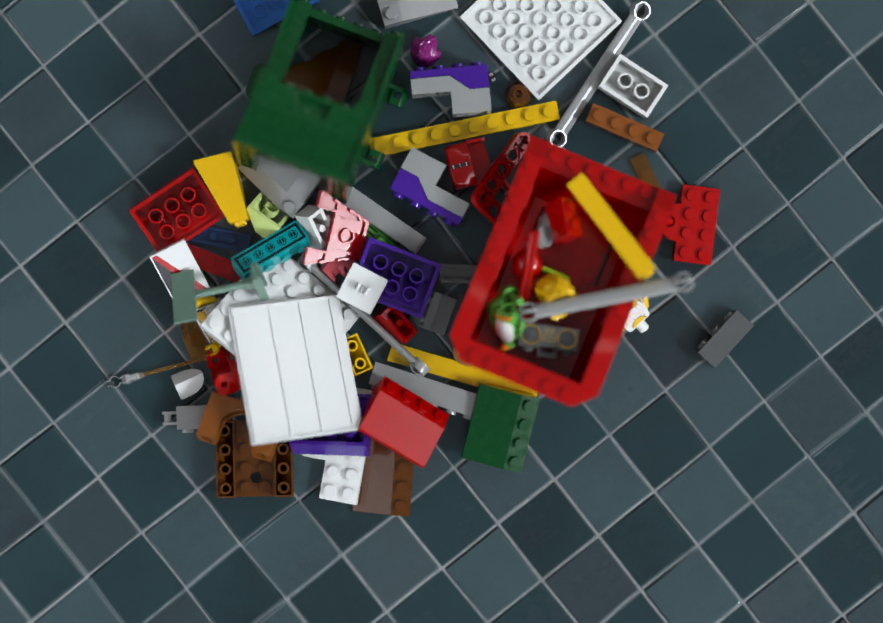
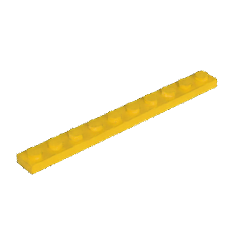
(466, 128)

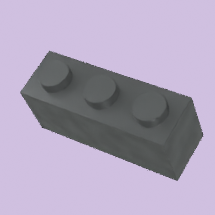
(724, 338)

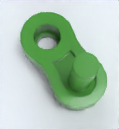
(507, 294)

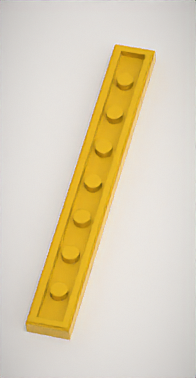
(453, 370)

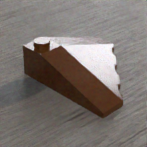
(328, 72)

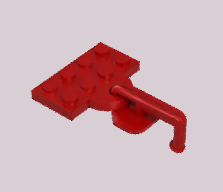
(693, 224)

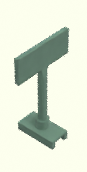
(185, 294)

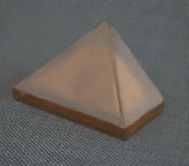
(194, 339)

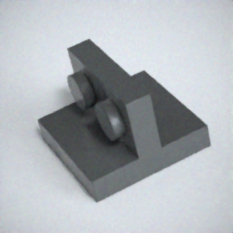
(436, 314)

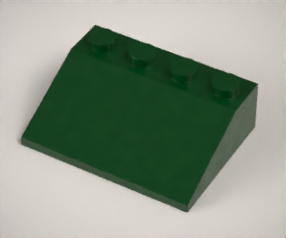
(500, 427)

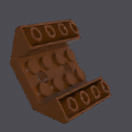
(237, 464)

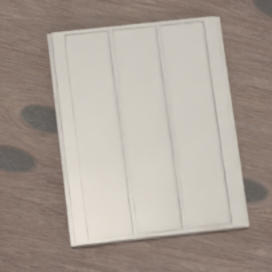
(295, 369)

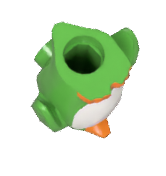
(507, 325)

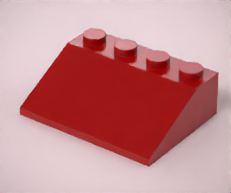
(177, 210)
(403, 421)

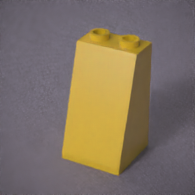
(225, 184)

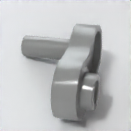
(545, 234)

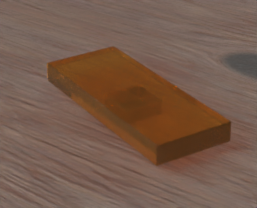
(644, 170)

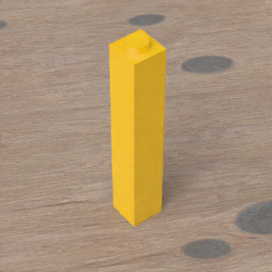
(612, 227)

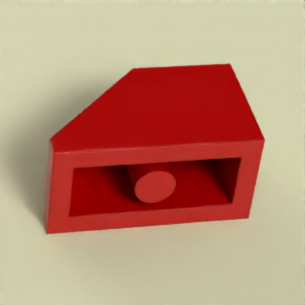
(395, 323)

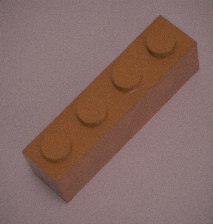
(624, 128)

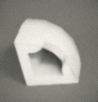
(188, 382)

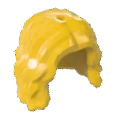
(552, 288)

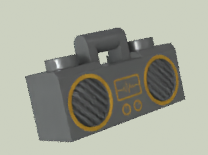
(549, 336)

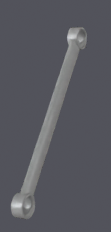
(598, 73)
(606, 297)
(415, 363)

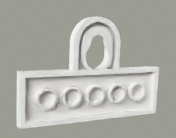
(342, 474)

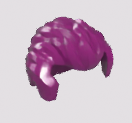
(424, 51)

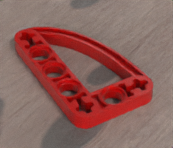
(488, 199)

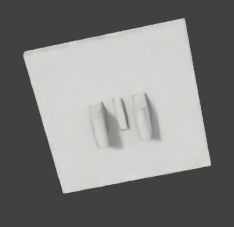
(362, 288)

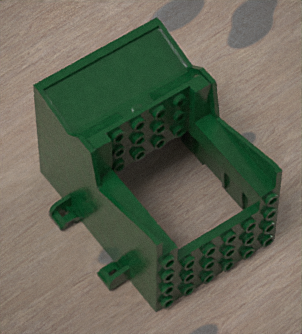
(311, 129)

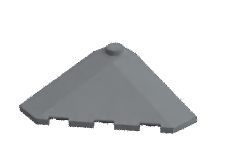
(405, 11)
(282, 184)

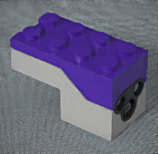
(465, 84)
(418, 183)

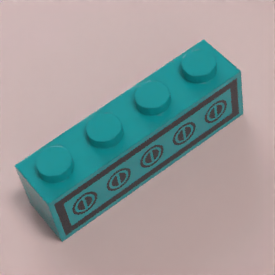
(271, 250)

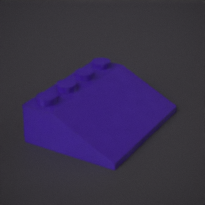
(407, 274)
(343, 444)

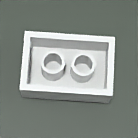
(632, 86)

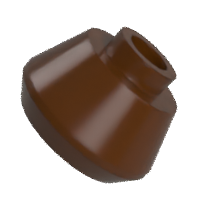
(511, 93)

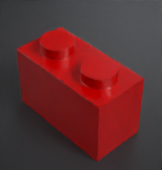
(564, 219)

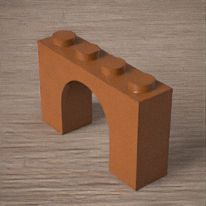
(215, 416)

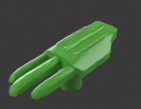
(381, 236)

